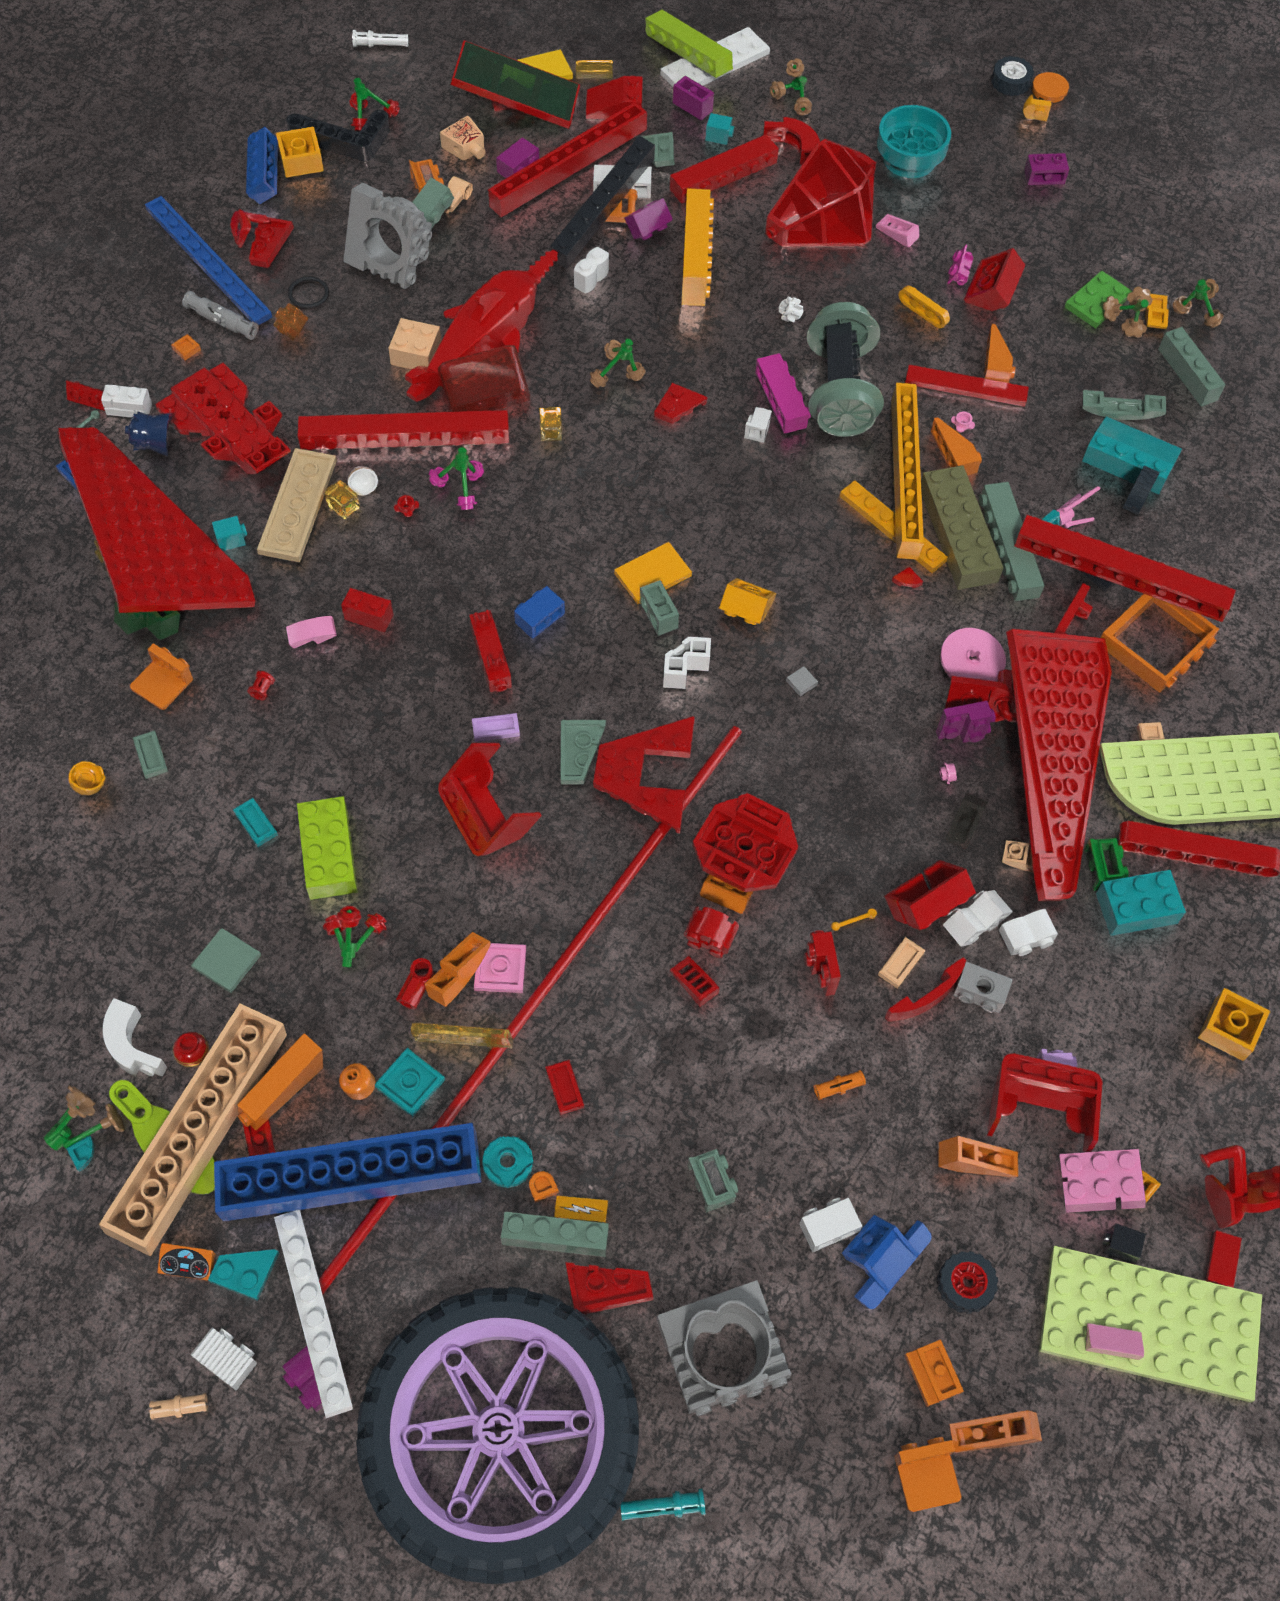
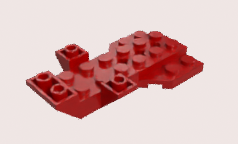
(215, 407)

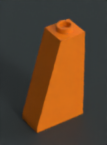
(281, 1082)

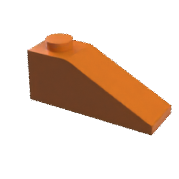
(998, 358)
(955, 447)
(976, 1157)
(996, 1431)

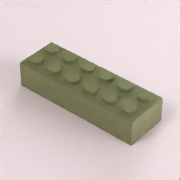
(961, 527)

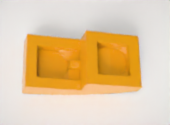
(1157, 313)

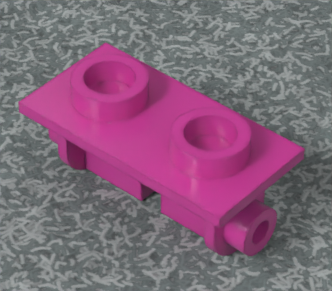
(961, 265)

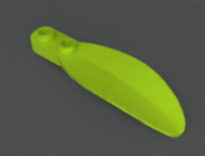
(149, 1124)

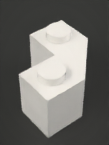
(690, 655)
(982, 915)

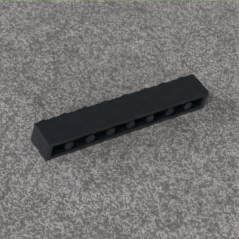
(603, 201)

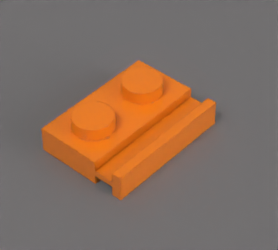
(933, 1373)

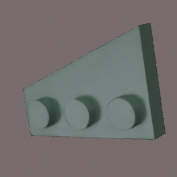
(578, 748)

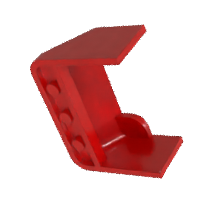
(474, 808)
(1052, 1087)

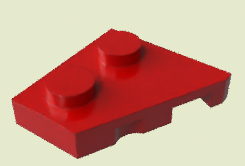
(678, 403)

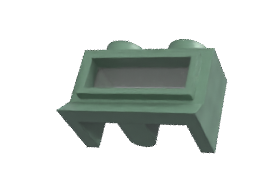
(713, 1180)

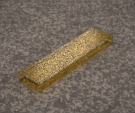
(462, 1035)

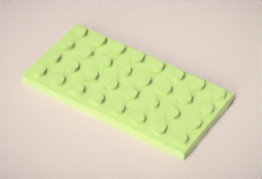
(1189, 1327)

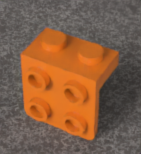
(162, 678)
(928, 1474)

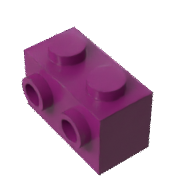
(693, 97)
(516, 157)
(1046, 169)
(648, 219)

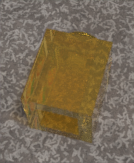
(550, 424)
(342, 499)

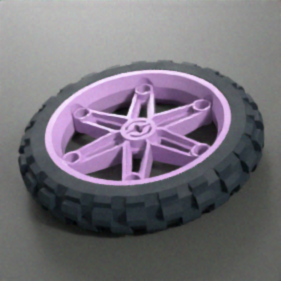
(573, 1521)

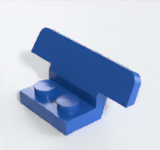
(884, 1256)

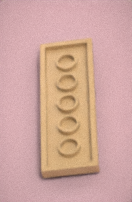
(297, 505)

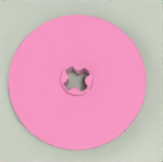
(977, 643)

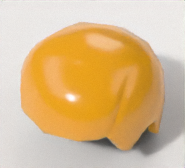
(86, 778)

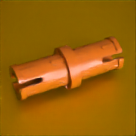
(855, 1080)

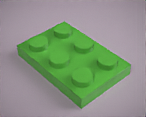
(1090, 298)

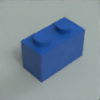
(539, 612)

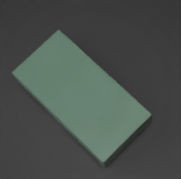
(150, 754)

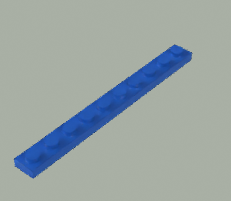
(208, 261)

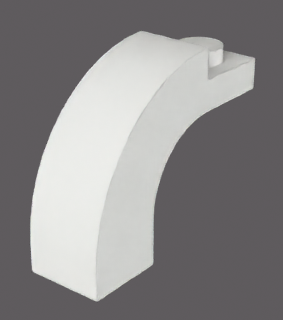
(117, 1035)

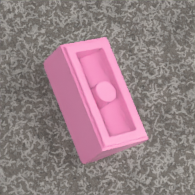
(1114, 1341)

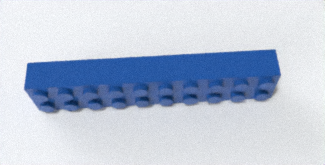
(346, 1172)

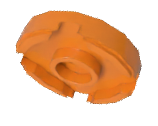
(1050, 87)

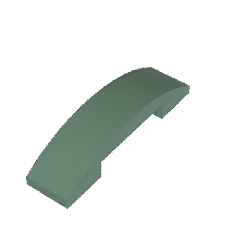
(1123, 409)

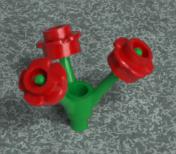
(359, 101)
(347, 919)

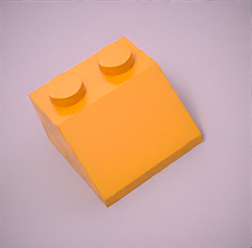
(747, 601)

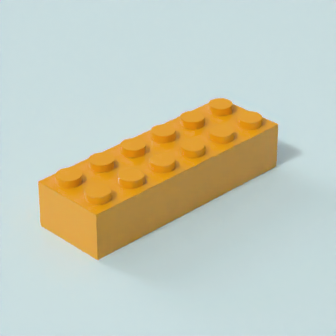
(697, 247)

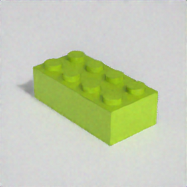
(326, 848)

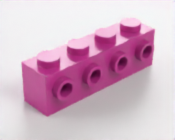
(782, 393)

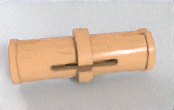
(178, 1406)

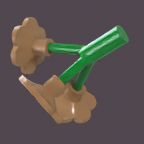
(1138, 301)

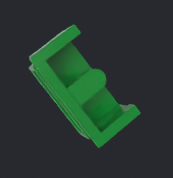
(1098, 860)

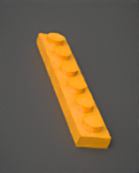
(884, 520)

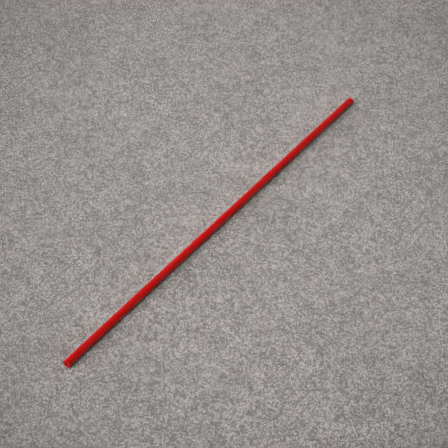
(534, 1001)

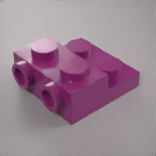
(968, 721)

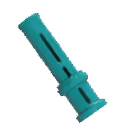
(676, 1504)

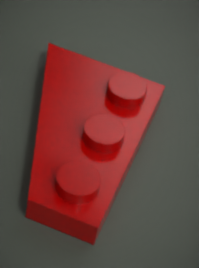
(603, 1289)

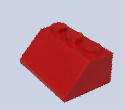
(995, 280)

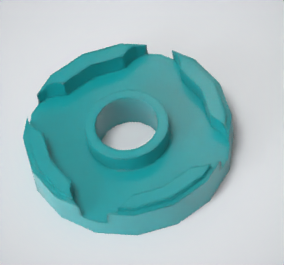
(512, 1175)

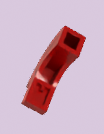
(794, 133)

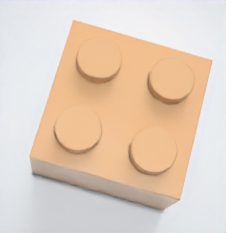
(414, 344)

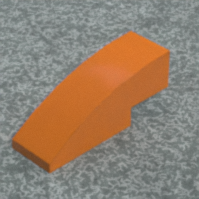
(457, 969)

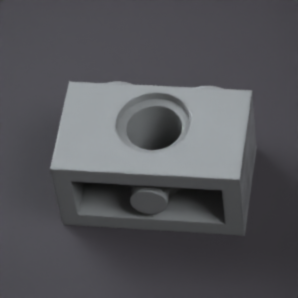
(995, 984)

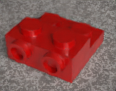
(823, 960)

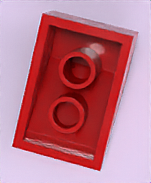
(613, 96)

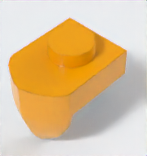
(1036, 109)

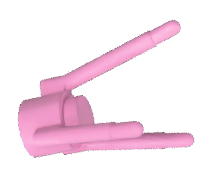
(1067, 512)

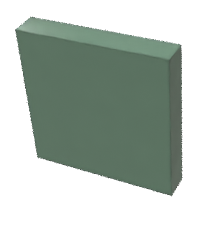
(226, 960)

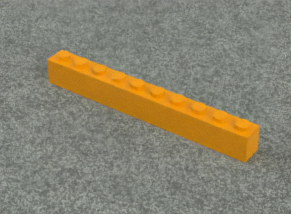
(906, 472)

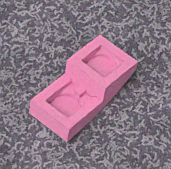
(314, 629)

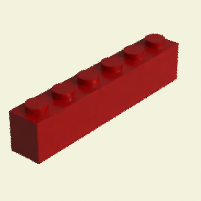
(725, 167)

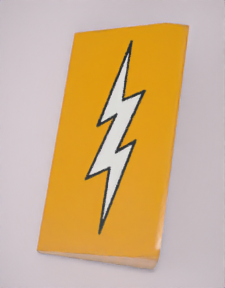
(581, 1209)

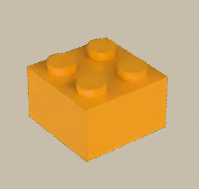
(299, 152)
(1234, 1024)

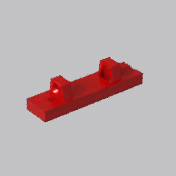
(1077, 608)

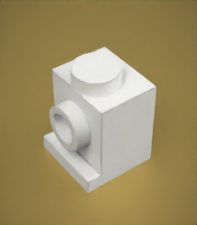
(758, 425)

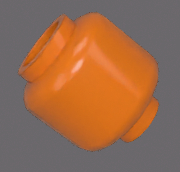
(357, 1081)

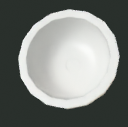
(362, 480)

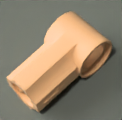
(460, 190)

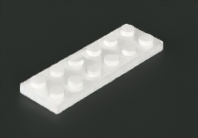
(744, 47)

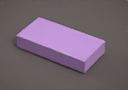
(495, 727)

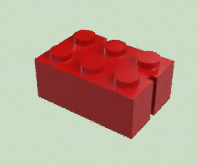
(918, 906)

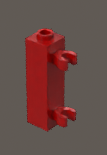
(490, 651)

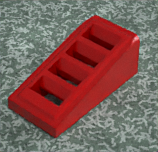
(700, 998)

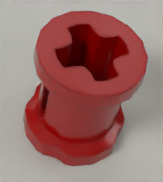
(261, 685)

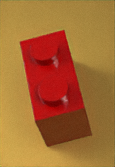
(367, 610)

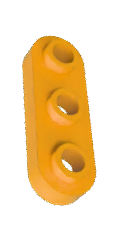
(924, 306)

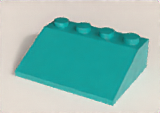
(1126, 450)

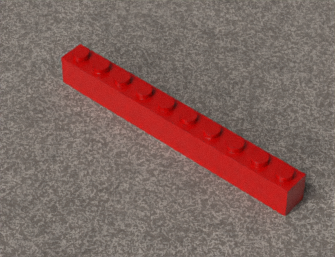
(567, 159)
(403, 429)
(1125, 568)

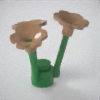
(80, 1105)

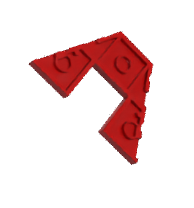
(621, 767)

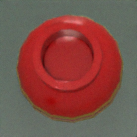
(190, 1049)

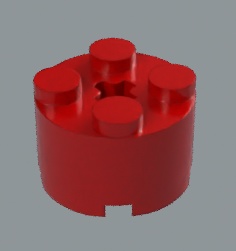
(711, 931)

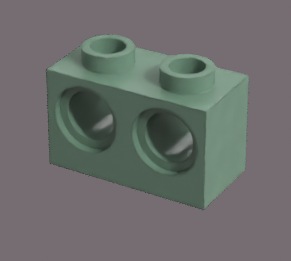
(659, 607)

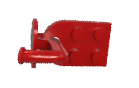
(998, 694)
(1243, 1192)

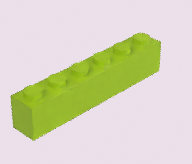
(689, 43)

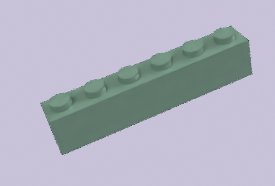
(1005, 524)

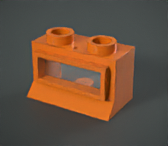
(422, 172)

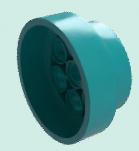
(913, 140)

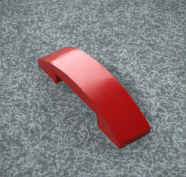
(907, 1009)

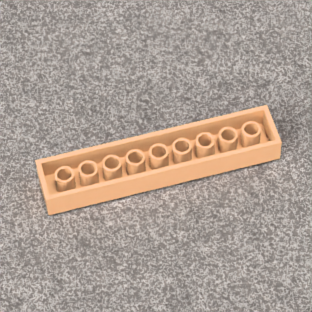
(193, 1130)

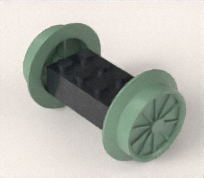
(844, 403)

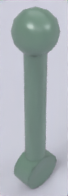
(94, 415)

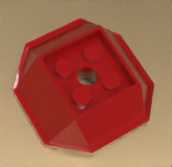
(750, 824)

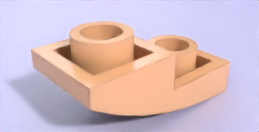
(1018, 855)

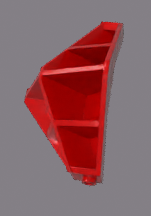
(826, 200)

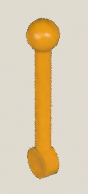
(870, 914)

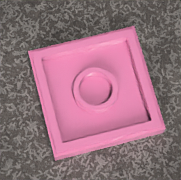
(502, 969)

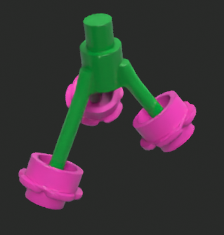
(469, 469)

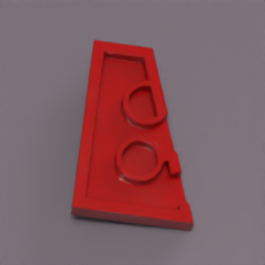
(268, 241)

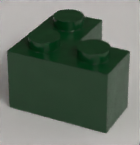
(160, 623)

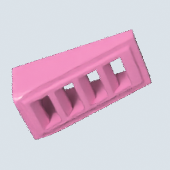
(905, 233)

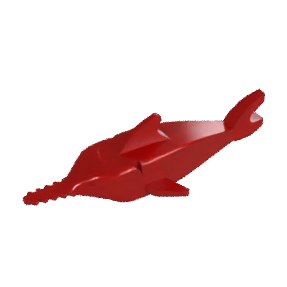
(484, 322)

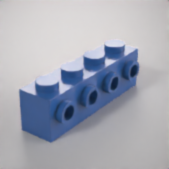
(262, 165)

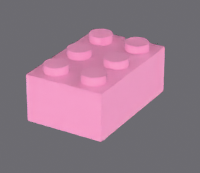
(1098, 1178)

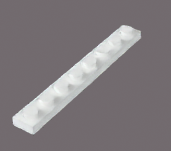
(313, 1314)

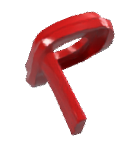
(245, 225)

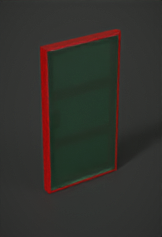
(515, 84)

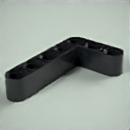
(346, 142)

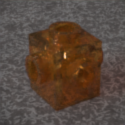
(290, 321)

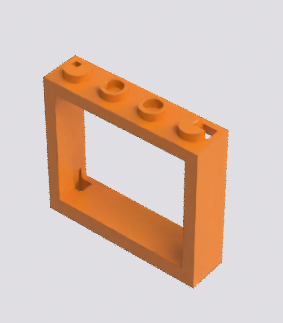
(1193, 621)

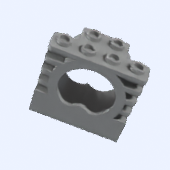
(367, 249)
(737, 1306)

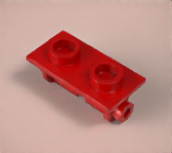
(84, 395)

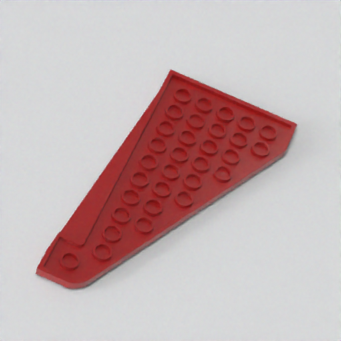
(146, 540)
(1060, 718)

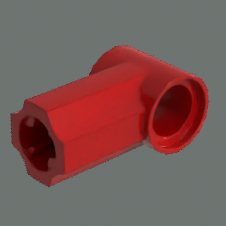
(414, 986)

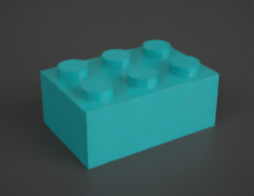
(1140, 902)

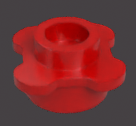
(404, 501)

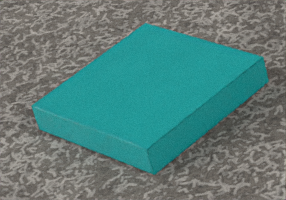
(409, 1082)

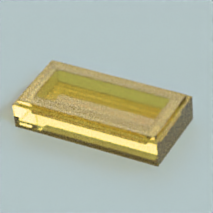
(594, 69)

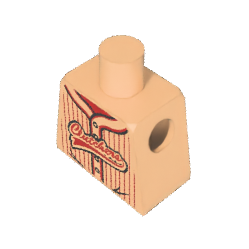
(463, 139)

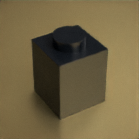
(1123, 1243)

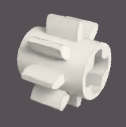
(790, 309)

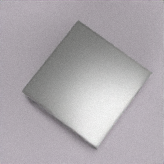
(802, 681)

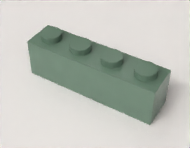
(1191, 366)
(554, 1234)

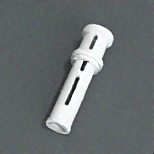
(370, 39)

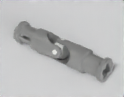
(220, 315)

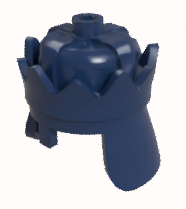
(149, 432)

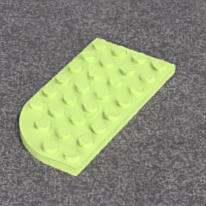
(1197, 777)

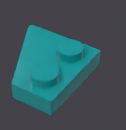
(244, 1272)

